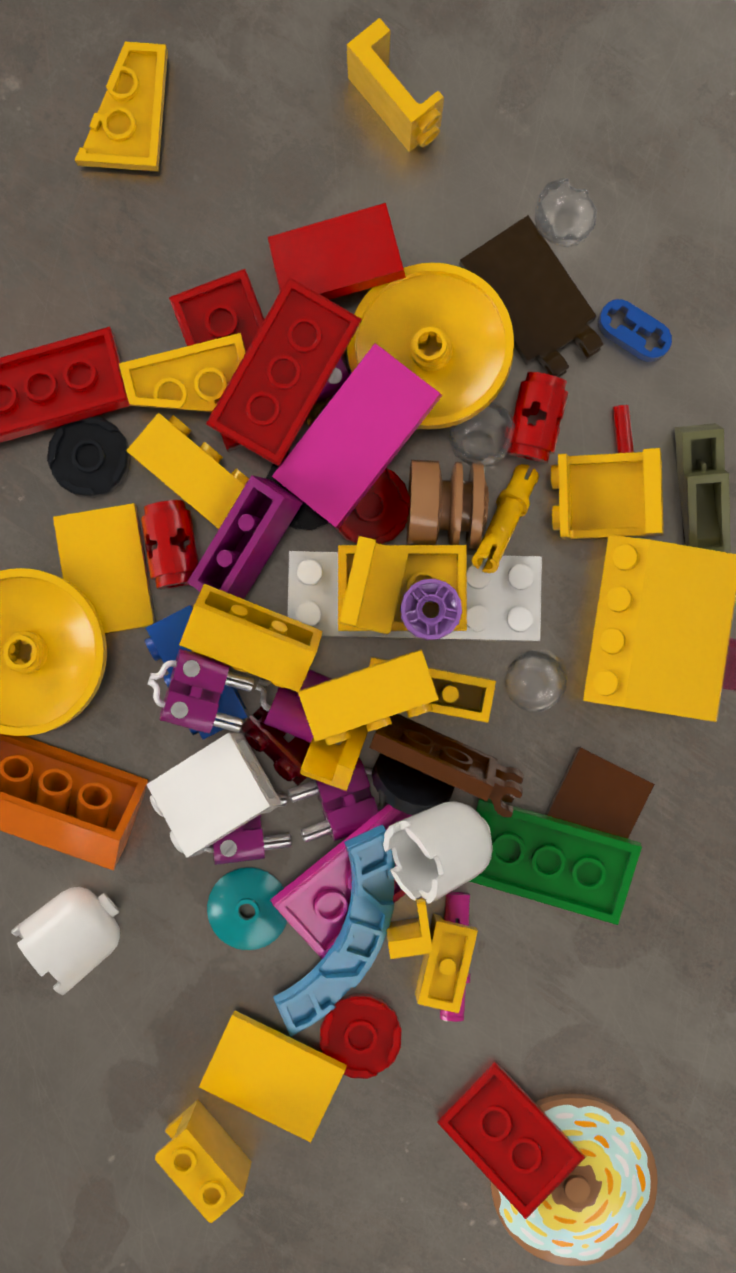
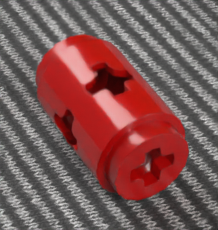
(538, 393)
(170, 526)

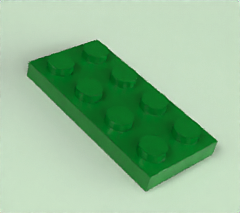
(558, 862)

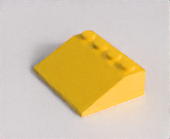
(662, 628)

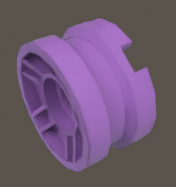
(431, 591)

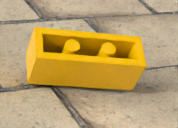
(187, 468)
(251, 638)
(459, 693)
(369, 697)

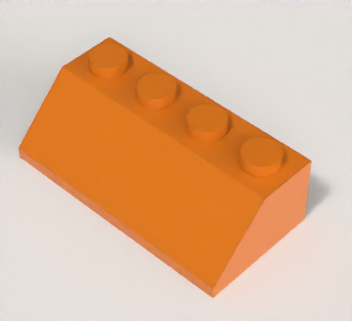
(67, 800)

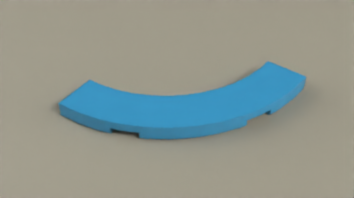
(357, 942)

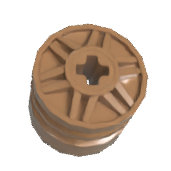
(446, 504)

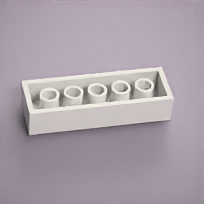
(498, 603)

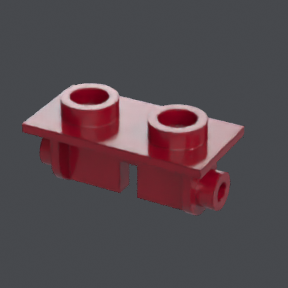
(286, 756)

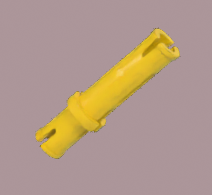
(511, 505)

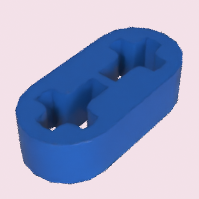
(640, 322)

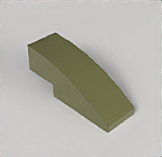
(703, 486)

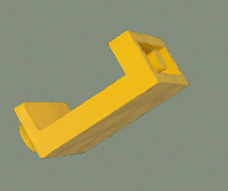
(368, 71)
(608, 495)
(204, 1162)

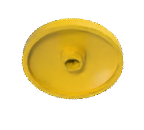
(444, 330)
(48, 652)

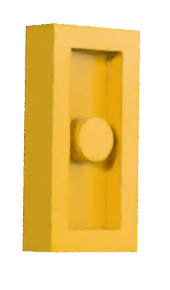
(373, 586)
(334, 762)
(410, 936)
(446, 969)

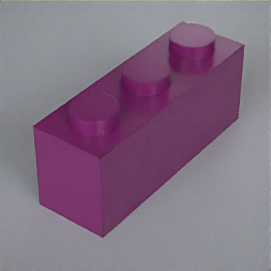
(246, 538)

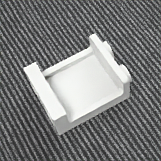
(212, 794)

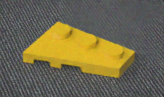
(130, 117)
(185, 376)

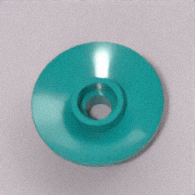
(242, 887)

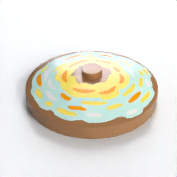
(602, 1200)

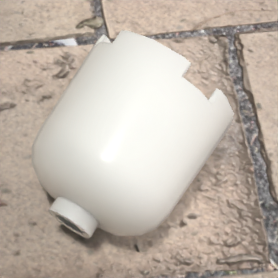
(438, 850)
(69, 936)

